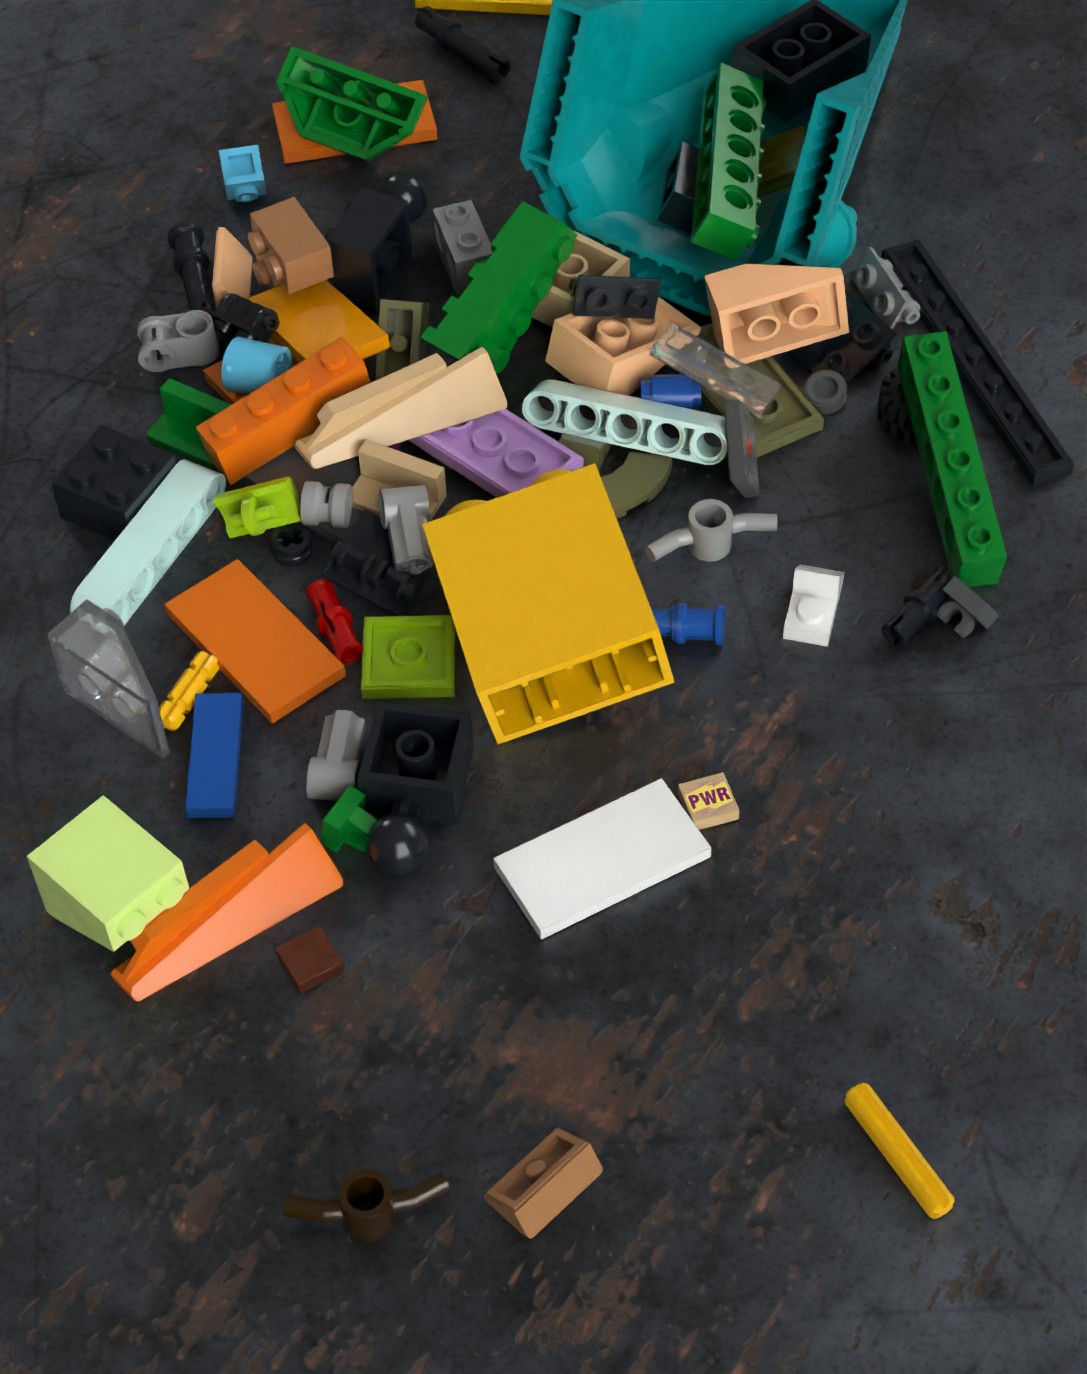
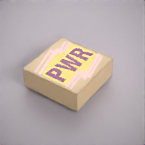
(708, 801)

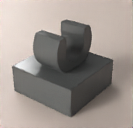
(969, 605)

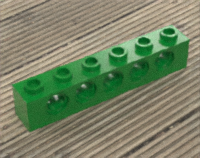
(729, 163)
(951, 460)

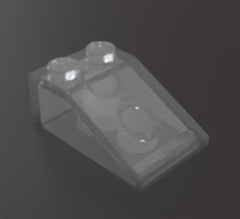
(106, 675)

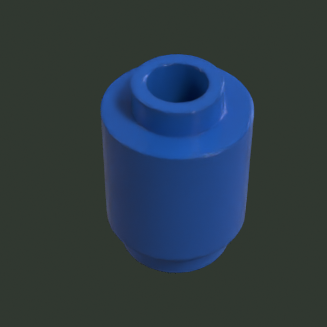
(672, 390)

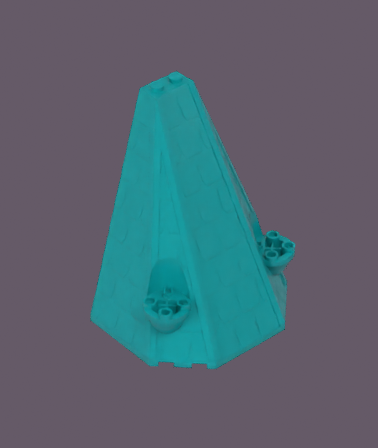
(626, 90)

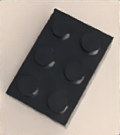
(802, 57)

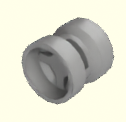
(326, 504)

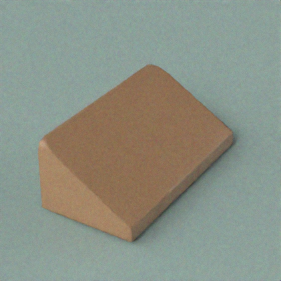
(545, 1182)

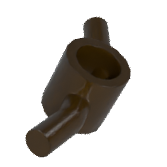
(365, 1186)

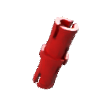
(334, 621)

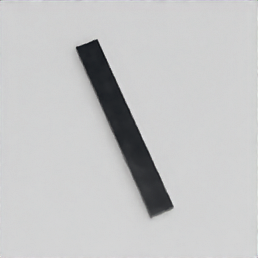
(980, 366)

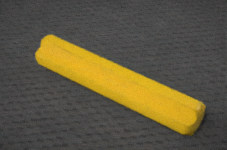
(899, 1150)

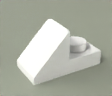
(813, 605)

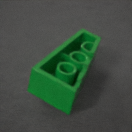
(504, 288)

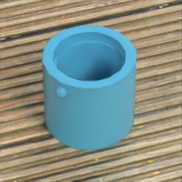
(252, 364)

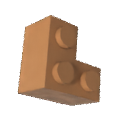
(288, 247)

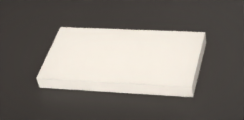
(601, 858)

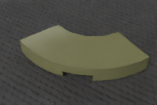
(636, 481)

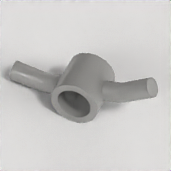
(710, 531)

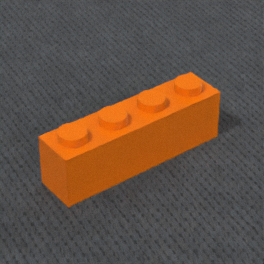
(280, 411)

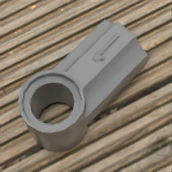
(403, 513)
(337, 757)

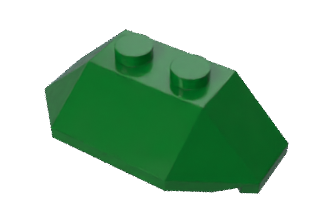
(347, 106)

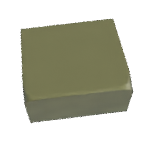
(589, 449)

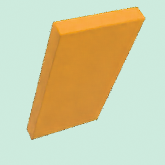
(319, 317)

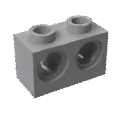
(460, 241)

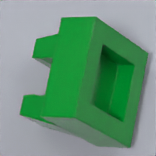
(347, 822)

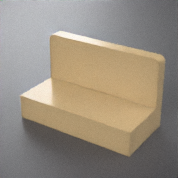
(390, 468)

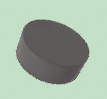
(826, 391)

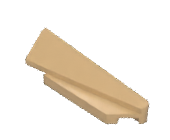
(404, 407)

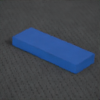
(215, 755)

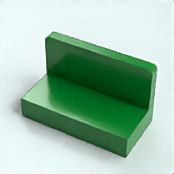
(184, 411)

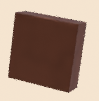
(309, 959)

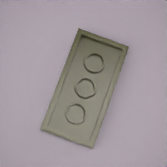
(787, 417)

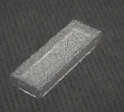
(715, 369)

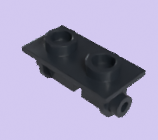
(614, 296)
(243, 319)

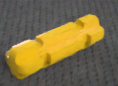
(184, 691)

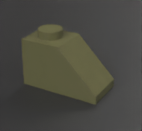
(404, 325)

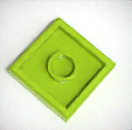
(408, 657)

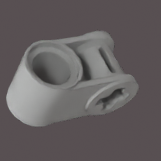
(181, 340)

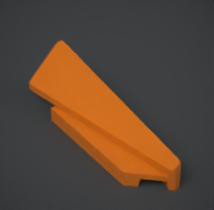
(227, 909)

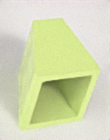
(106, 875)

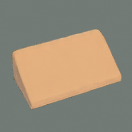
(231, 267)

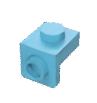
(242, 173)

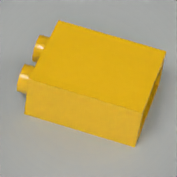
(547, 603)

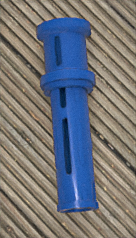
(691, 623)

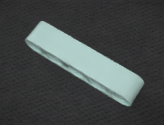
(610, 429)
(152, 540)

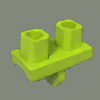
(259, 507)

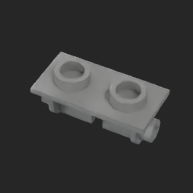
(883, 291)

